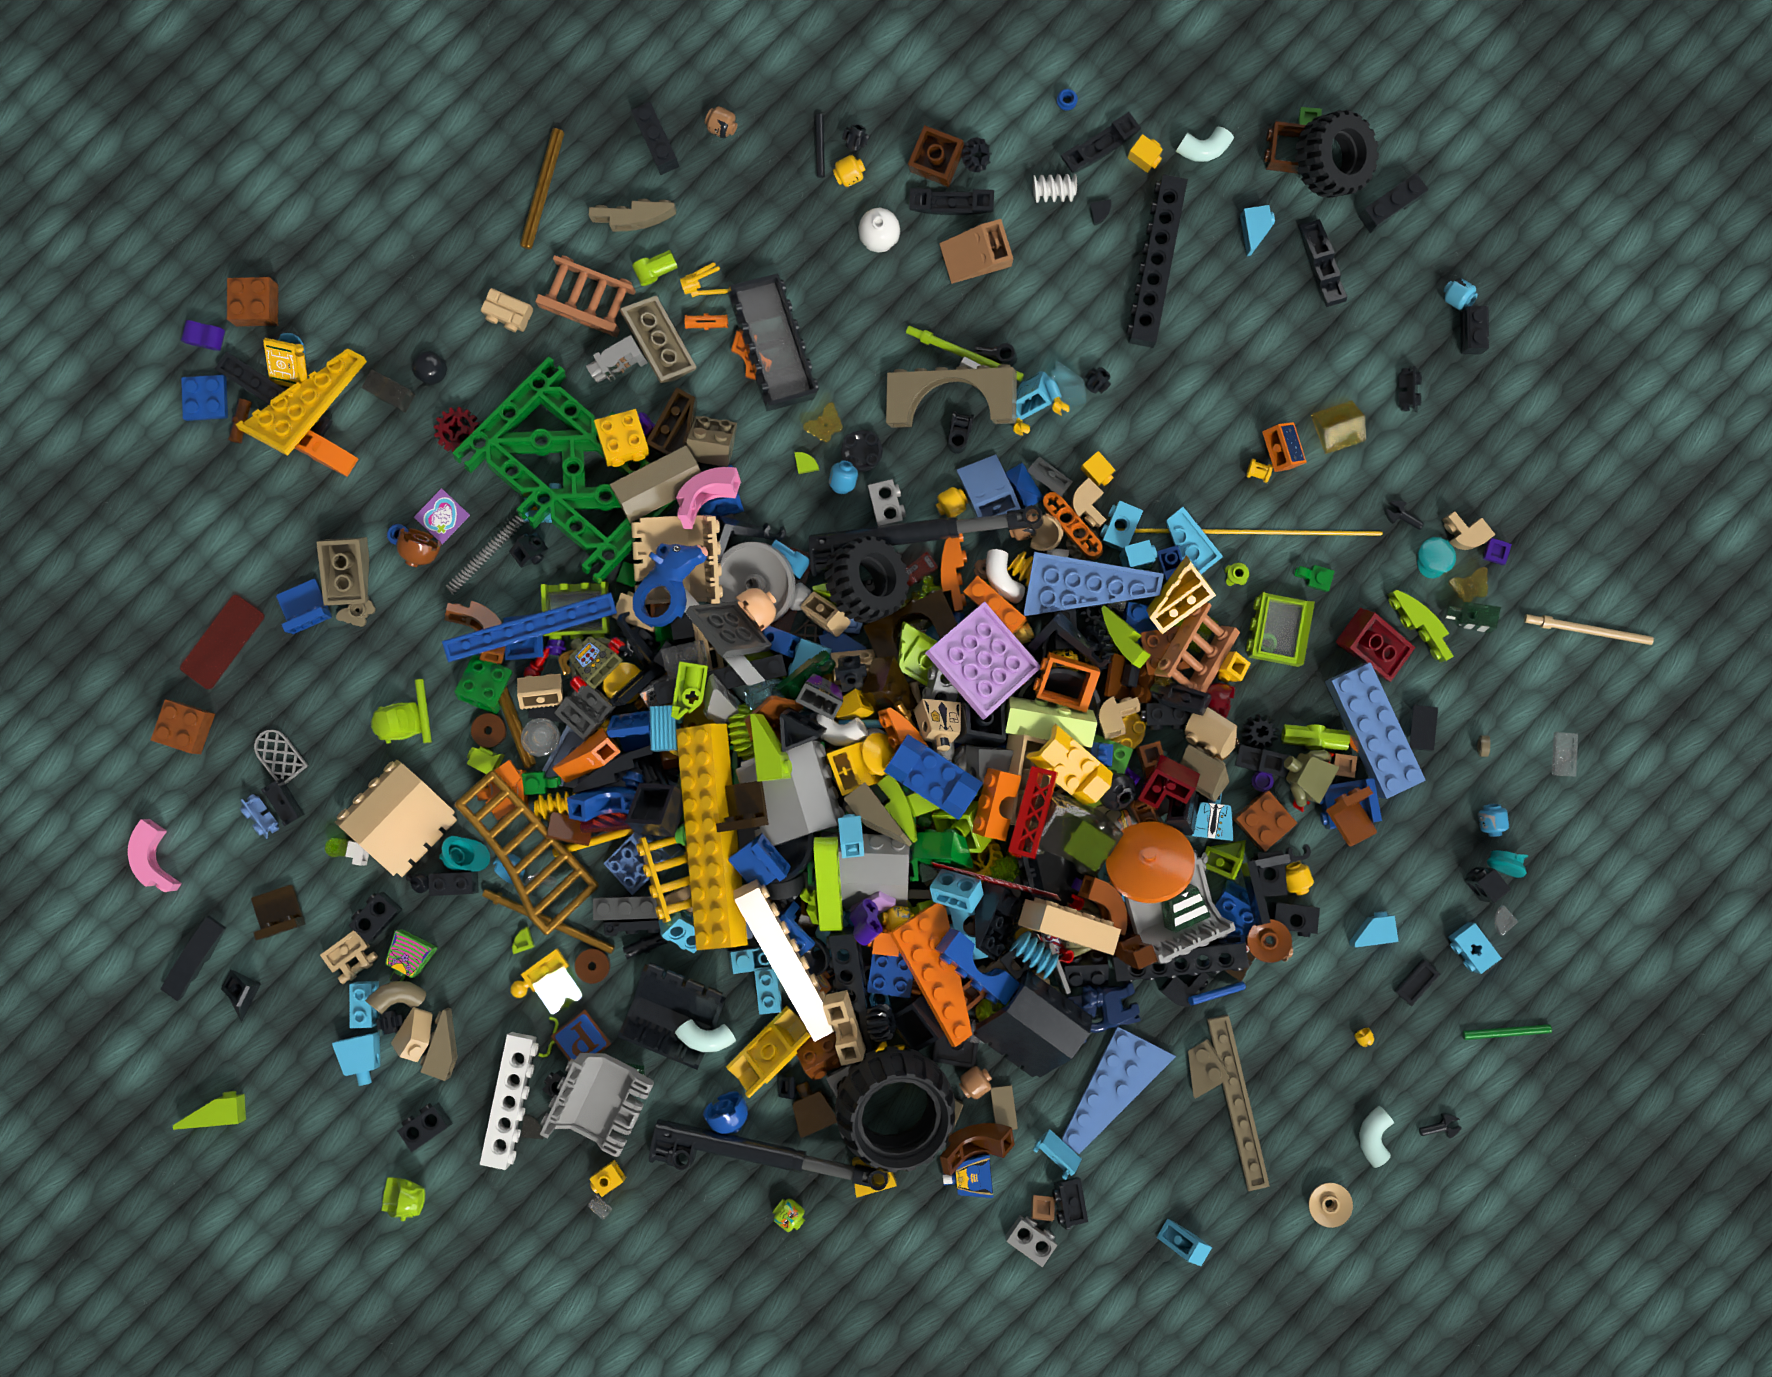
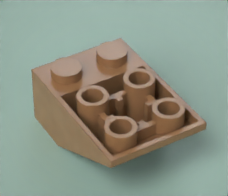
(977, 252)

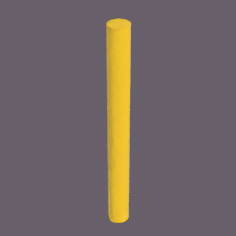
(597, 840)

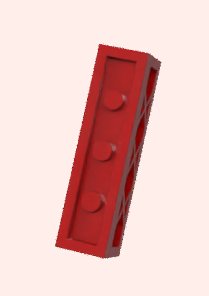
(1027, 811)

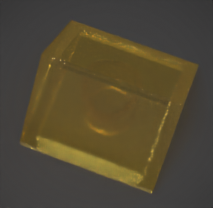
(1340, 426)

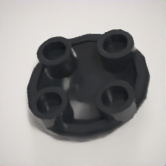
(862, 450)

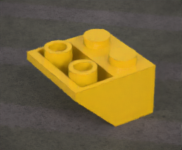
(850, 769)

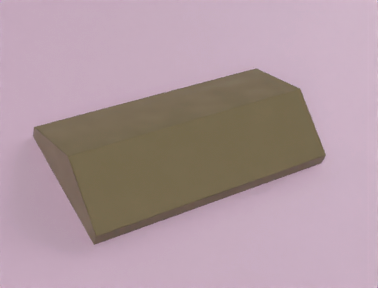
(658, 339)
(654, 483)

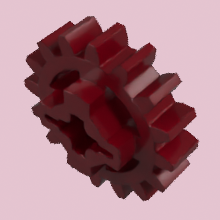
(456, 422)

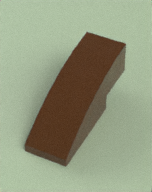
(1134, 952)

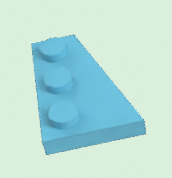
(1192, 540)

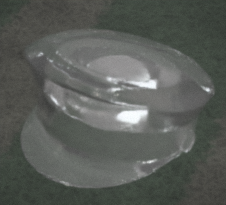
(540, 737)

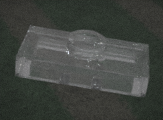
(1564, 754)

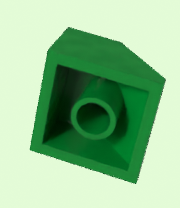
(942, 848)

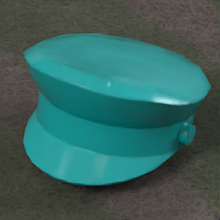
(1435, 557)
(1508, 863)

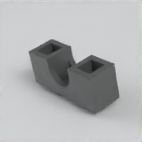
(624, 908)

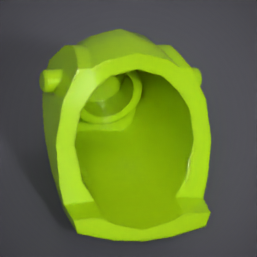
(396, 721)
(402, 1198)

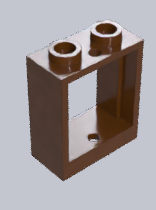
(1282, 129)

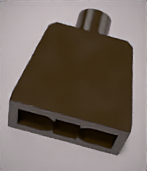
(812, 1110)

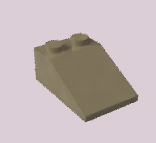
(344, 570)
(873, 813)

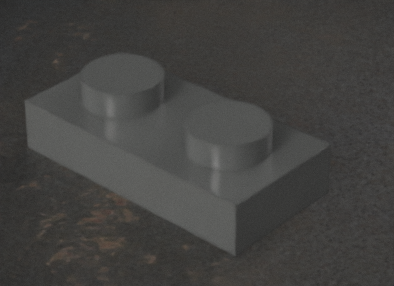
(1049, 476)

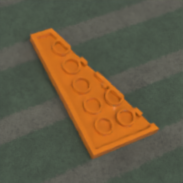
(936, 979)

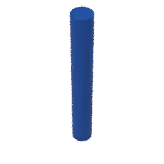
(1219, 992)

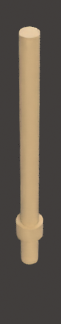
(1548, 622)

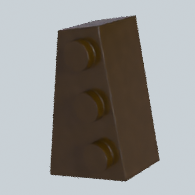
(674, 424)
(887, 685)

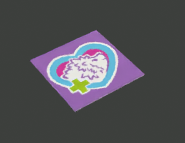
(441, 516)

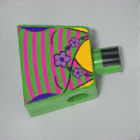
(408, 955)

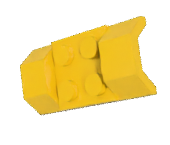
(1077, 768)
(769, 1051)

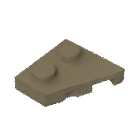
(1206, 1068)

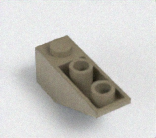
(442, 1051)

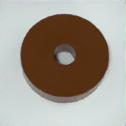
(479, 734)
(602, 963)

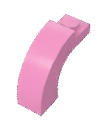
(704, 487)
(142, 856)

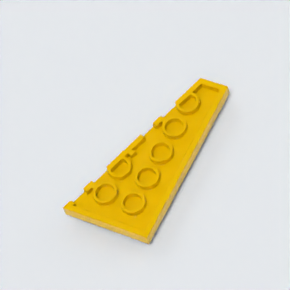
(301, 405)

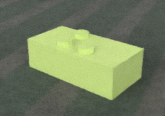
(1038, 717)

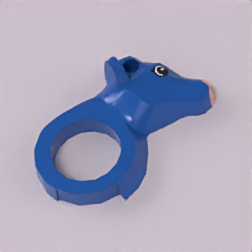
(671, 567)

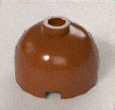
(417, 547)

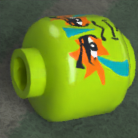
(789, 1215)

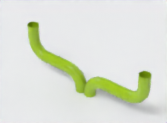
(552, 1042)

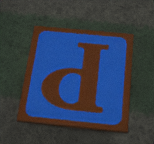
(580, 1036)

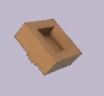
(1346, 765)
(1042, 1208)

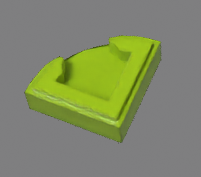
(805, 463)
(523, 941)

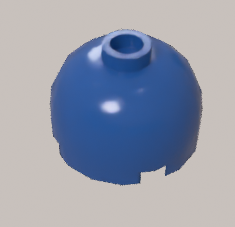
(727, 1114)

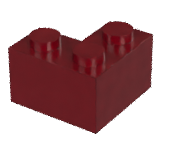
(1170, 779)

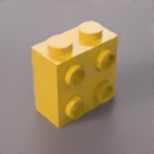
(621, 438)

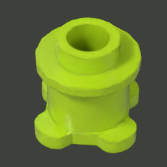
(1232, 578)

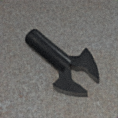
(1399, 505)
(1442, 1126)

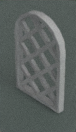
(263, 760)

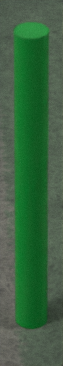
(1505, 1032)

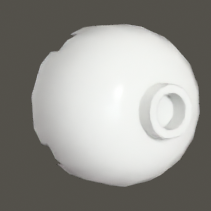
(879, 229)

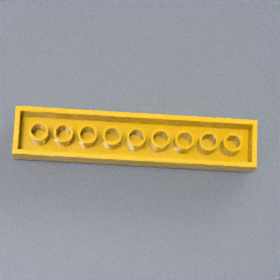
(703, 775)

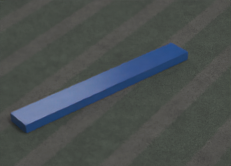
(529, 627)

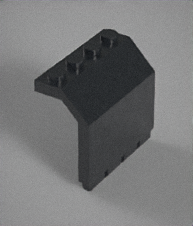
(1051, 875)
(662, 1006)
(1036, 1028)

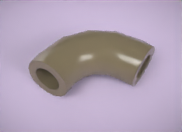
(396, 992)

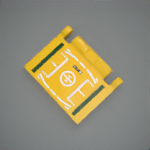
(284, 363)

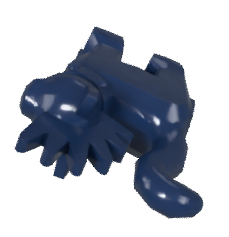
(1111, 1006)

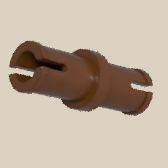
(241, 413)

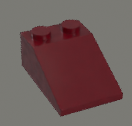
(1375, 641)

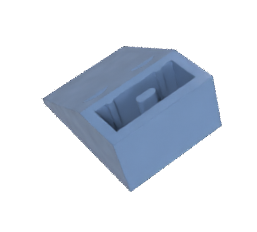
(988, 488)
(628, 865)

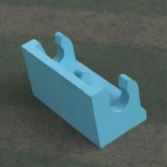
(1058, 1152)

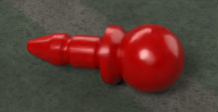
(536, 667)

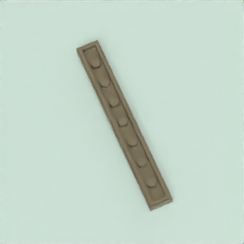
(1239, 1104)

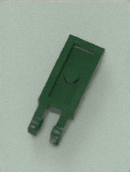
(792, 685)

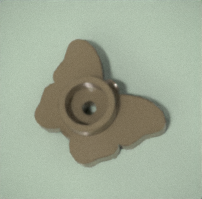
(356, 618)

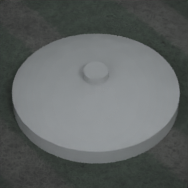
(758, 567)

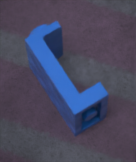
(1370, 804)

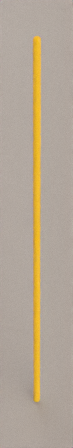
(1286, 532)

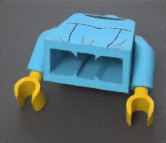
(1035, 395)

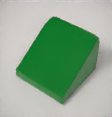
(626, 575)

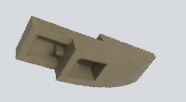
(640, 216)

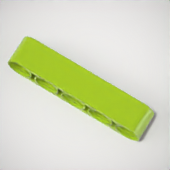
(828, 883)

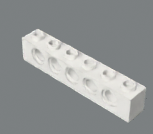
(492, 1154)

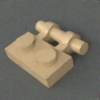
(344, 951)

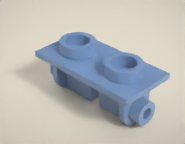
(264, 823)

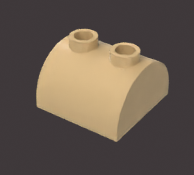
(1212, 732)

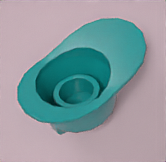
(464, 854)

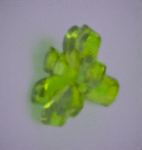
(929, 586)

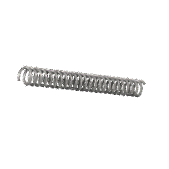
(487, 553)

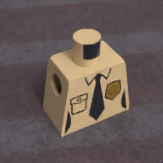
(939, 721)

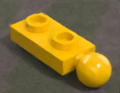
(537, 971)

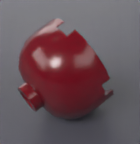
(1220, 697)

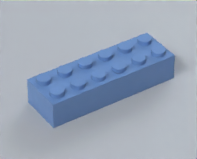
(1375, 730)

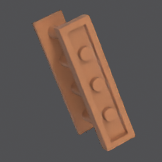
(569, 309)
(1214, 653)

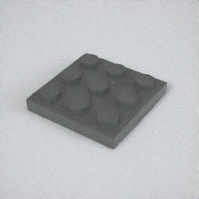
(728, 629)

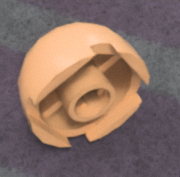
(758, 606)

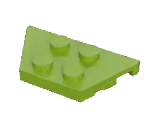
(912, 653)

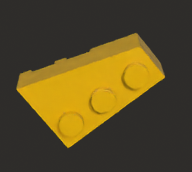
(1179, 596)

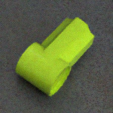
(650, 269)

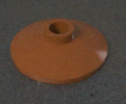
(1272, 951)

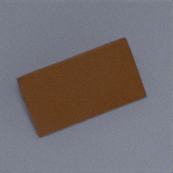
(566, 829)

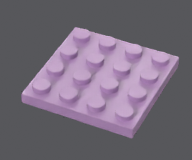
(983, 660)

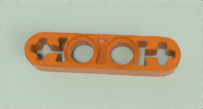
(1070, 527)

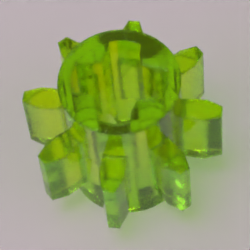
(1004, 870)

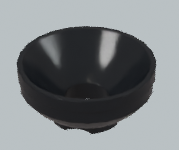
(1120, 783)
(816, 964)

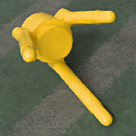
(691, 282)

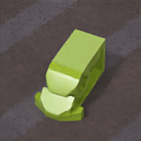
(689, 678)

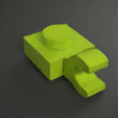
(812, 908)

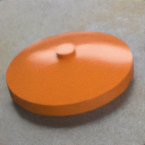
(1151, 862)

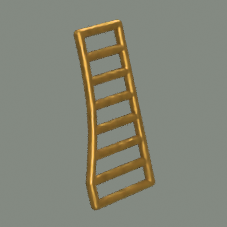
(535, 823)

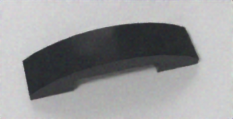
(1101, 144)
(951, 203)

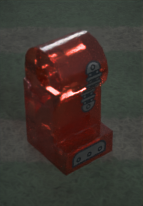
(921, 567)

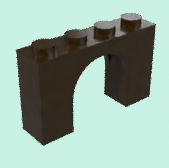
(930, 608)

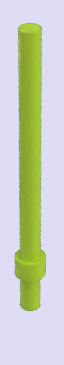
(928, 338)

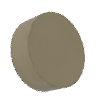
(1483, 746)

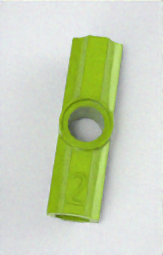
(1315, 737)

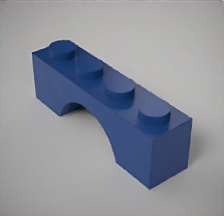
(958, 951)

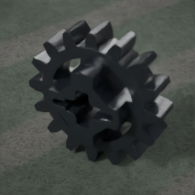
(1093, 635)

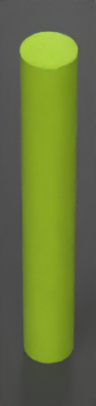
(423, 711)

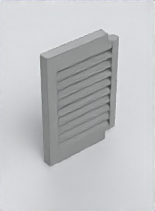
(1058, 972)

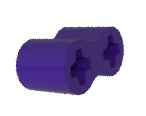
(203, 335)
(865, 922)

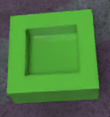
(1308, 114)

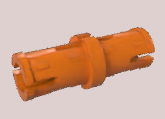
(692, 321)

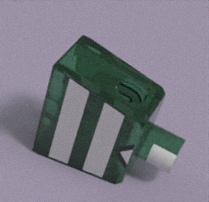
(1484, 616)
(1184, 909)

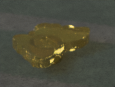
(817, 426)
(1477, 580)

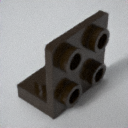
(745, 807)
(277, 912)

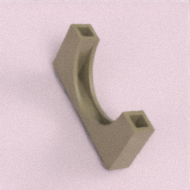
(908, 389)

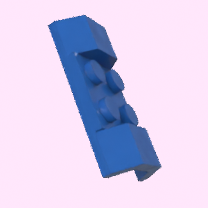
(933, 777)

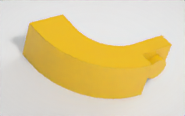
(853, 705)

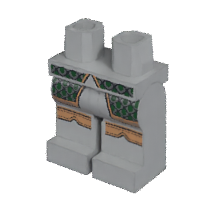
(616, 359)

